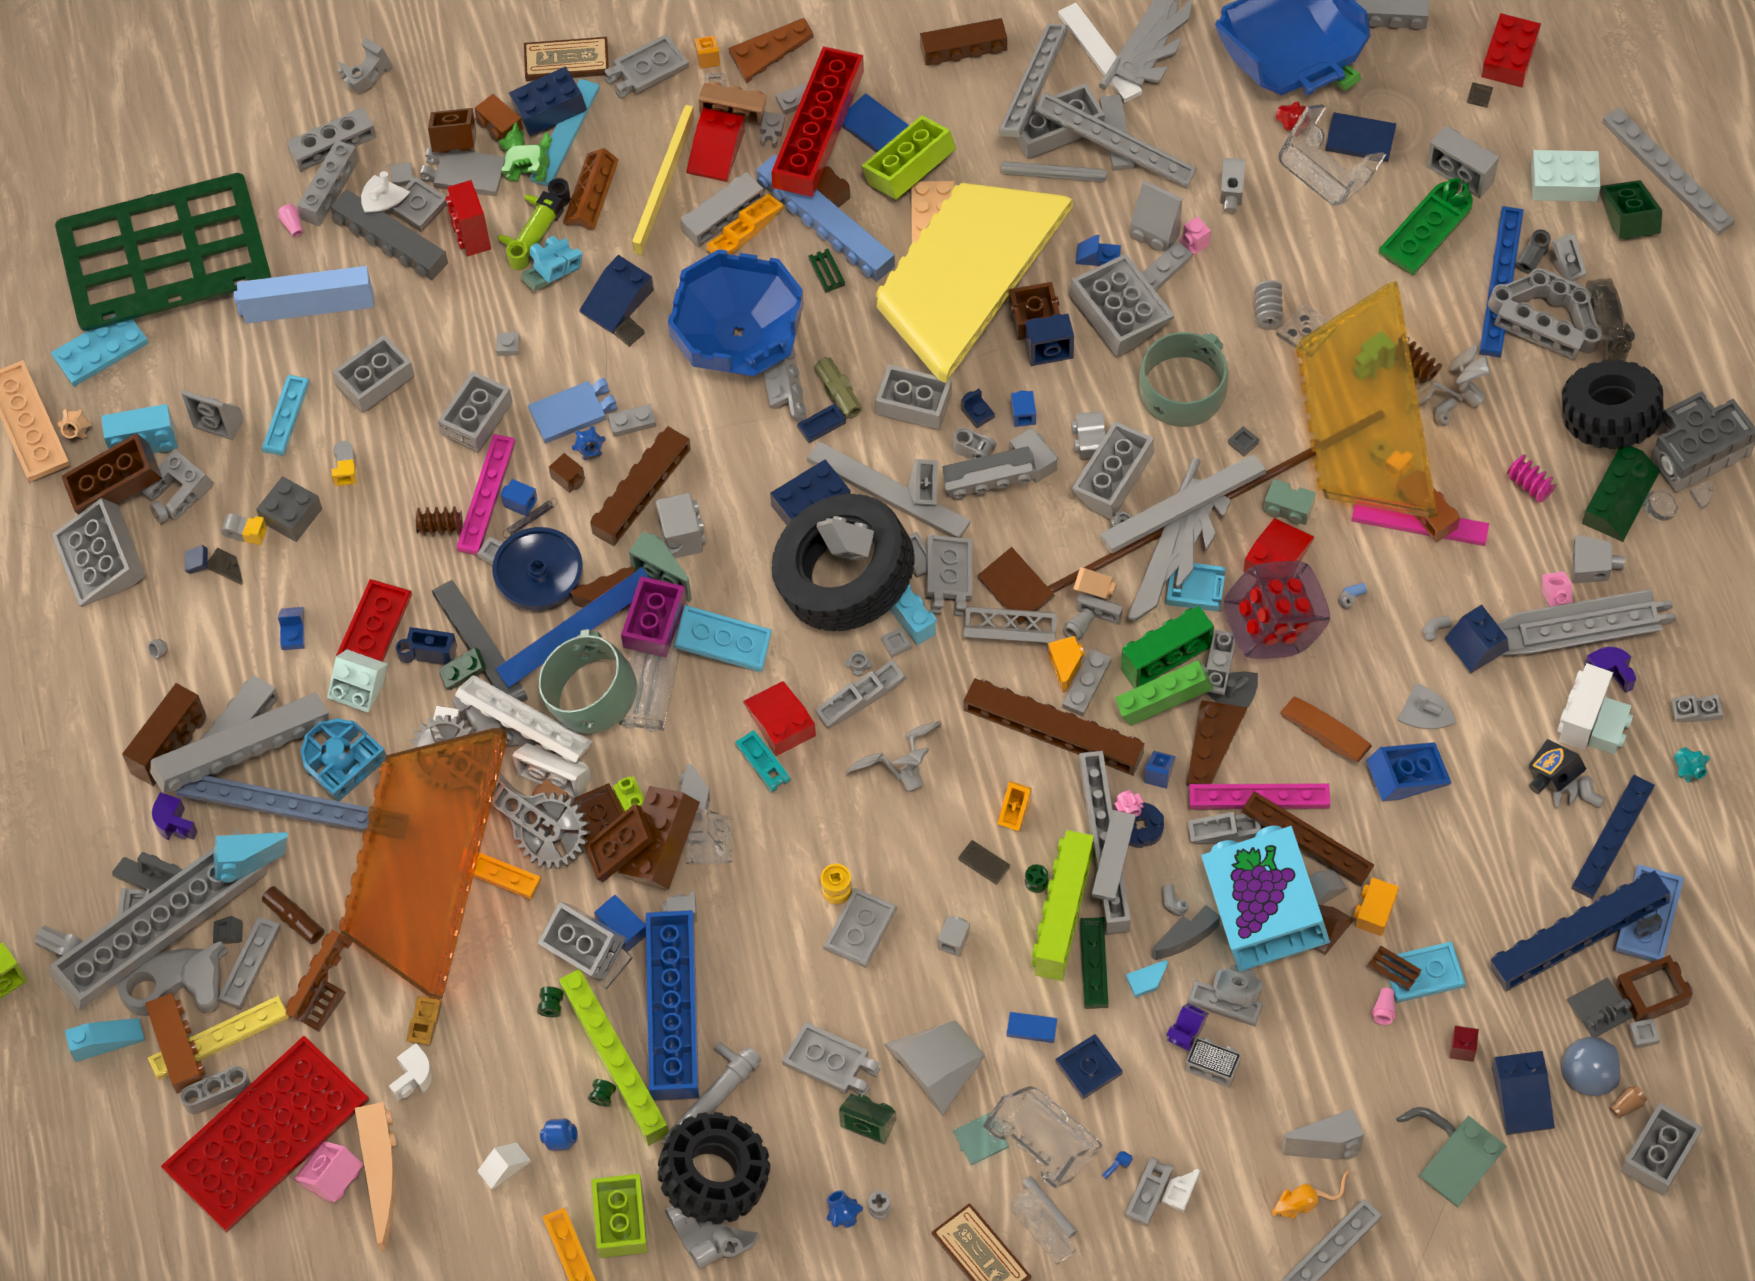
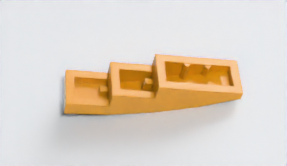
(747, 225)

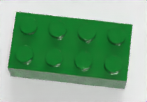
(1167, 647)

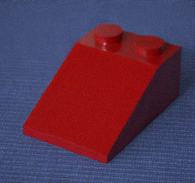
(715, 144)
(1278, 544)
(781, 718)

